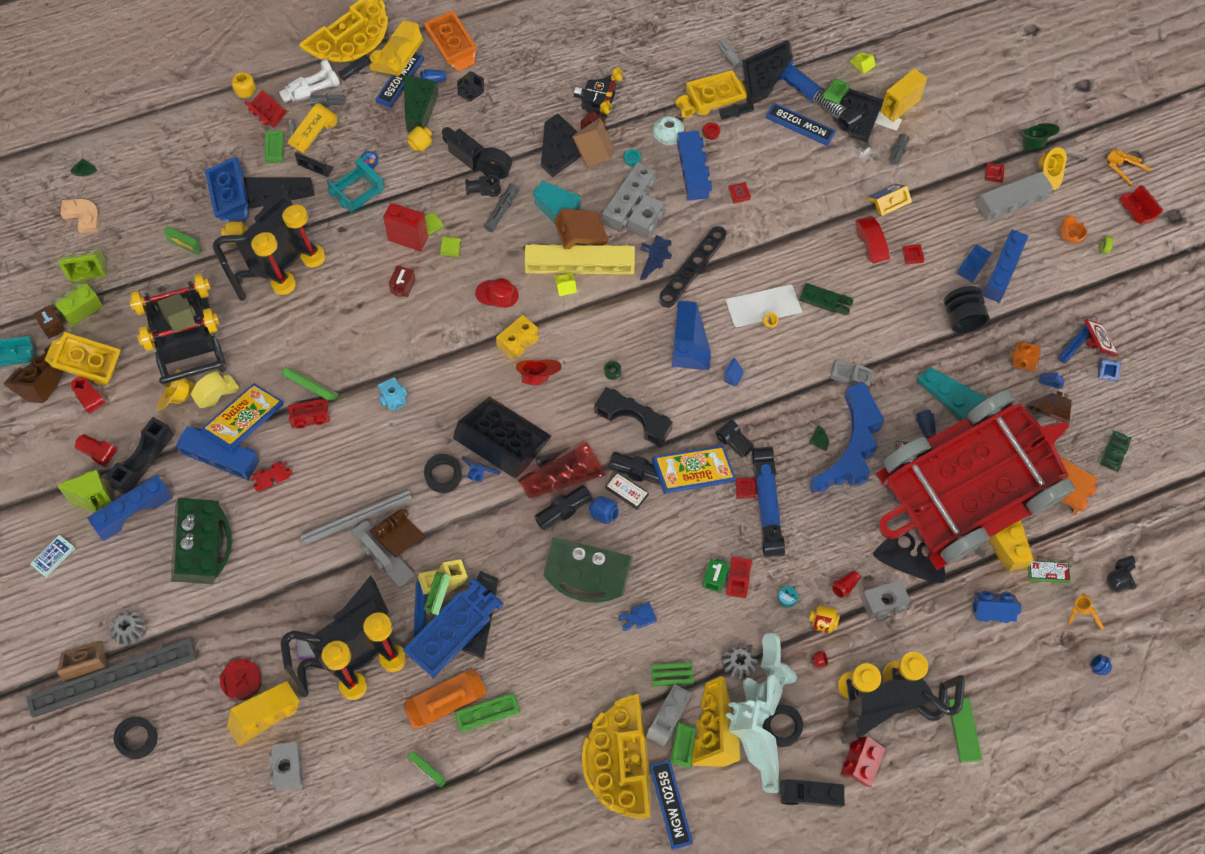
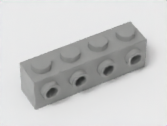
(1015, 196)
(628, 197)

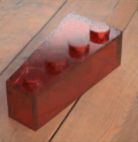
(566, 469)

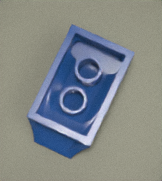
(228, 190)

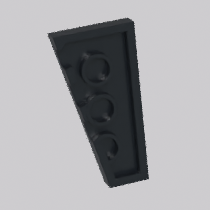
(260, 188)
(478, 643)

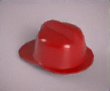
(497, 293)
(537, 371)

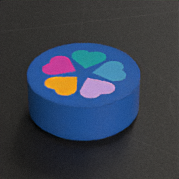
(370, 158)

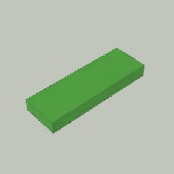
(310, 383)
(487, 712)
(965, 733)

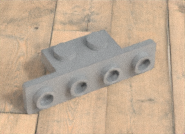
(383, 559)

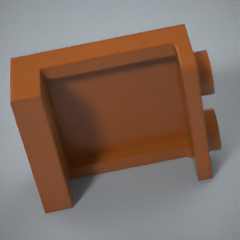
(580, 227)

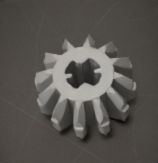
(131, 633)
(740, 670)

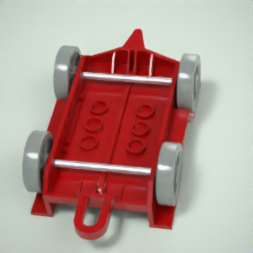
(975, 478)

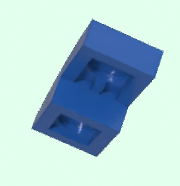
(974, 263)

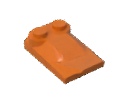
(452, 40)

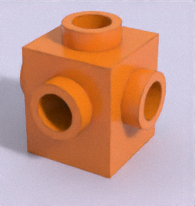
(1026, 356)

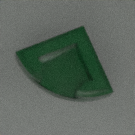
(83, 169)
(820, 439)

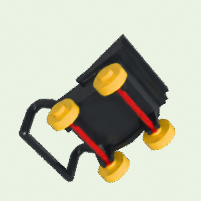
(272, 245)
(186, 342)
(349, 644)
(901, 691)

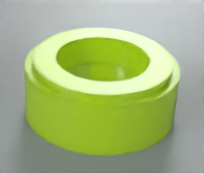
(1106, 244)

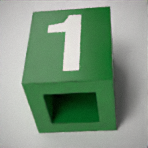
(715, 575)

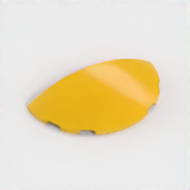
(351, 35)
(618, 759)

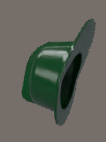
(1037, 135)

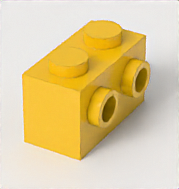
(517, 337)

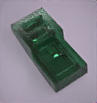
(1115, 451)

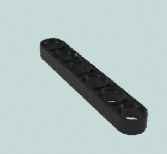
(696, 268)

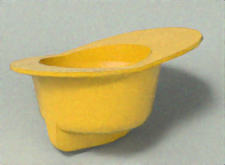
(1053, 165)
(176, 392)

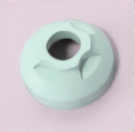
(667, 135)

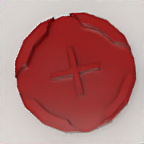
(240, 679)

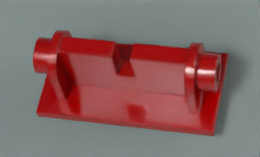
(263, 478)

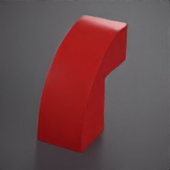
(872, 234)

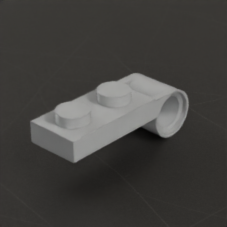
(669, 715)

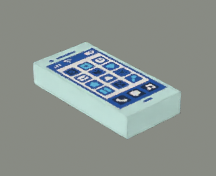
(52, 556)

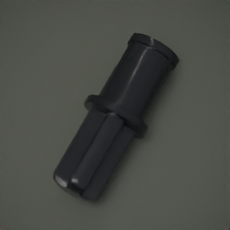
(354, 67)
(736, 110)

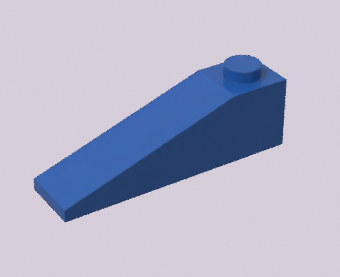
(690, 342)

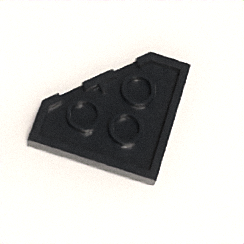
(765, 69)
(869, 108)
(558, 145)

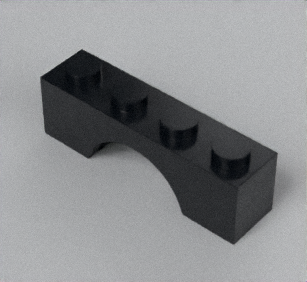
(614, 405)
(128, 473)

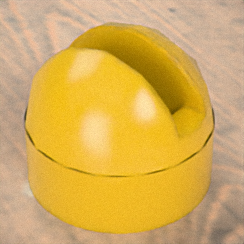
(773, 319)

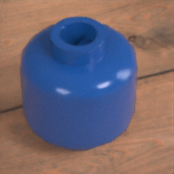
(603, 510)

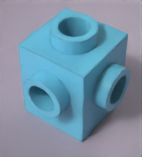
(392, 394)

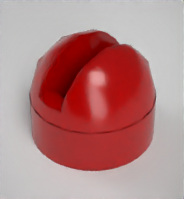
(820, 658)

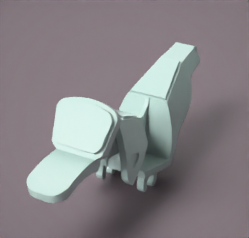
(759, 705)

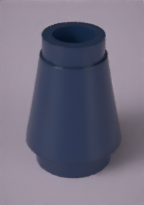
(926, 423)

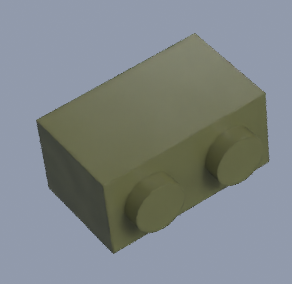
(177, 312)

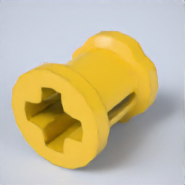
(685, 106)

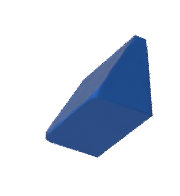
(1109, 369)
(733, 373)

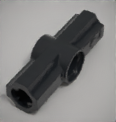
(636, 468)
(563, 507)

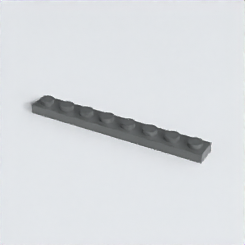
(111, 678)

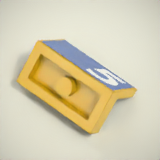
(890, 198)

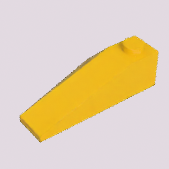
(713, 741)

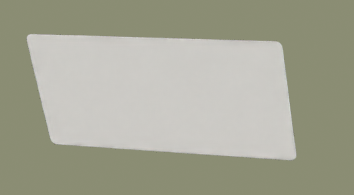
(754, 306)

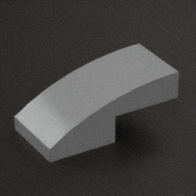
(851, 374)

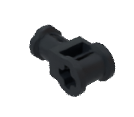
(484, 186)

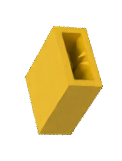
(903, 95)

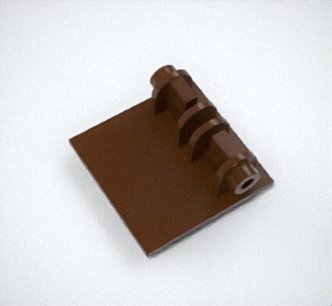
(397, 533)

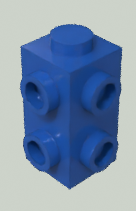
(996, 607)

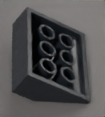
(501, 436)

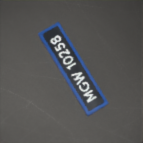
(395, 84)
(800, 124)
(671, 805)

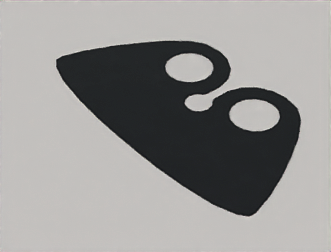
(900, 558)

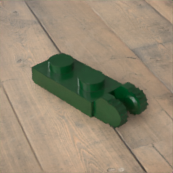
(825, 299)

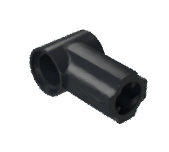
(731, 435)

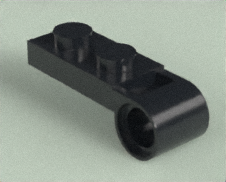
(813, 793)

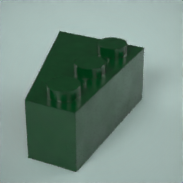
(419, 101)

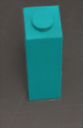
(552, 199)

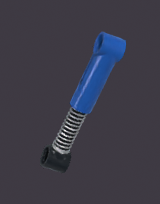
(846, 118)

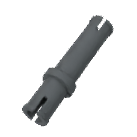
(504, 202)

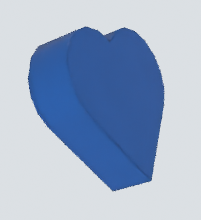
(1052, 379)

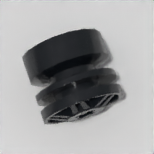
(966, 309)

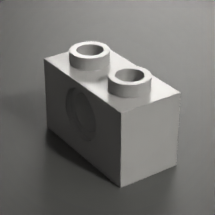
(649, 208)
(893, 591)
(293, 777)

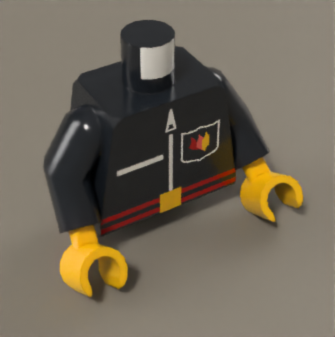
(599, 93)

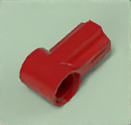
(99, 451)

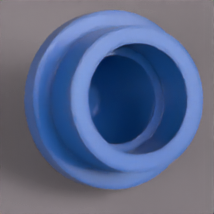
(1101, 665)

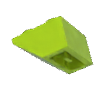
(87, 491)

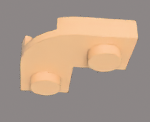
(84, 210)

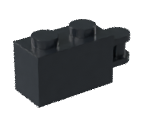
(462, 146)

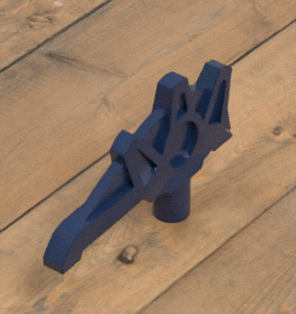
(657, 254)

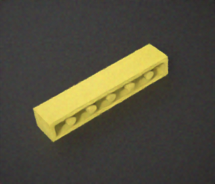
(580, 259)

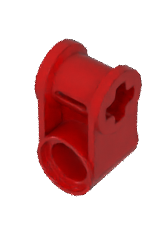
(86, 394)

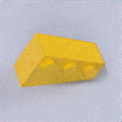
(1012, 547)
(261, 712)

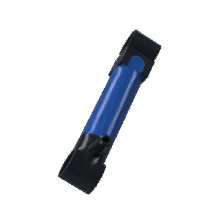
(764, 474)

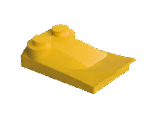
(397, 50)
(715, 91)
(83, 358)

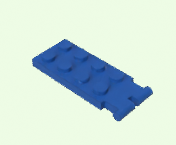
(452, 628)

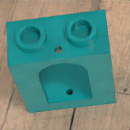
(362, 170)

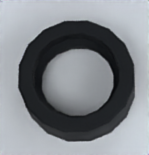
(497, 156)
(439, 460)
(797, 718)
(127, 724)

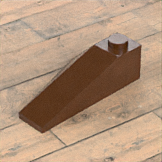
(36, 380)
(1053, 406)

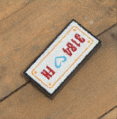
(627, 491)

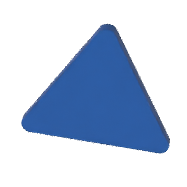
(476, 472)

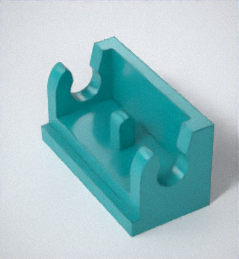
(16, 350)

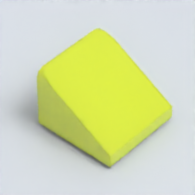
(863, 62)
(565, 284)

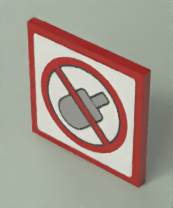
(1100, 338)

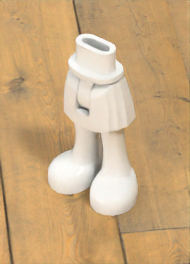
(302, 87)

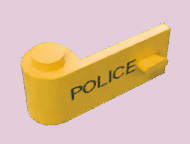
(311, 126)

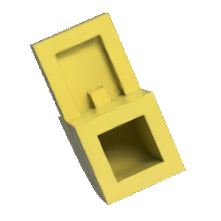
(211, 387)
(452, 568)

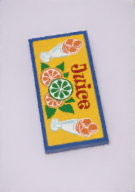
(242, 417)
(693, 469)

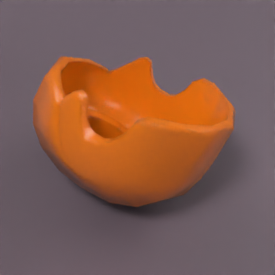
(1072, 230)

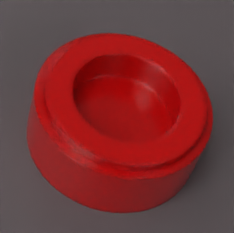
(711, 131)

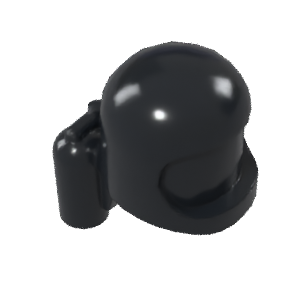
(1121, 577)

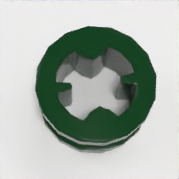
(612, 364)

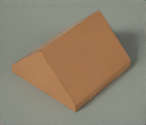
(594, 143)
(82, 661)

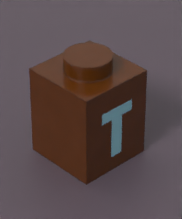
(49, 322)

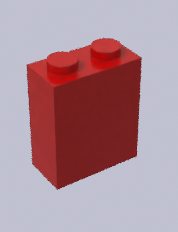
(405, 227)

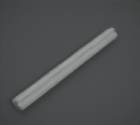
(355, 517)

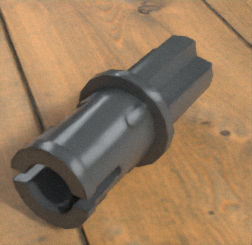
(327, 100)
(899, 149)

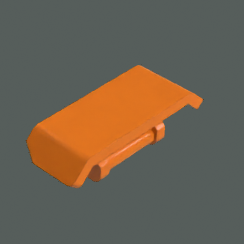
(444, 699)

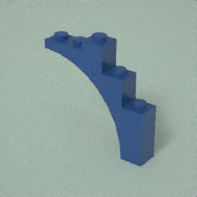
(851, 466)

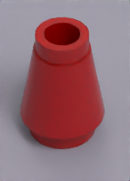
(844, 585)

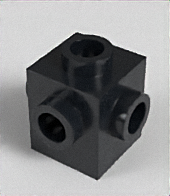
(470, 86)

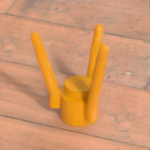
(1117, 157)
(1083, 606)

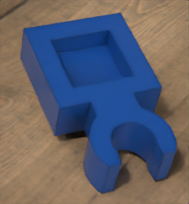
(640, 615)

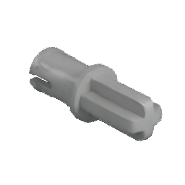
(730, 53)

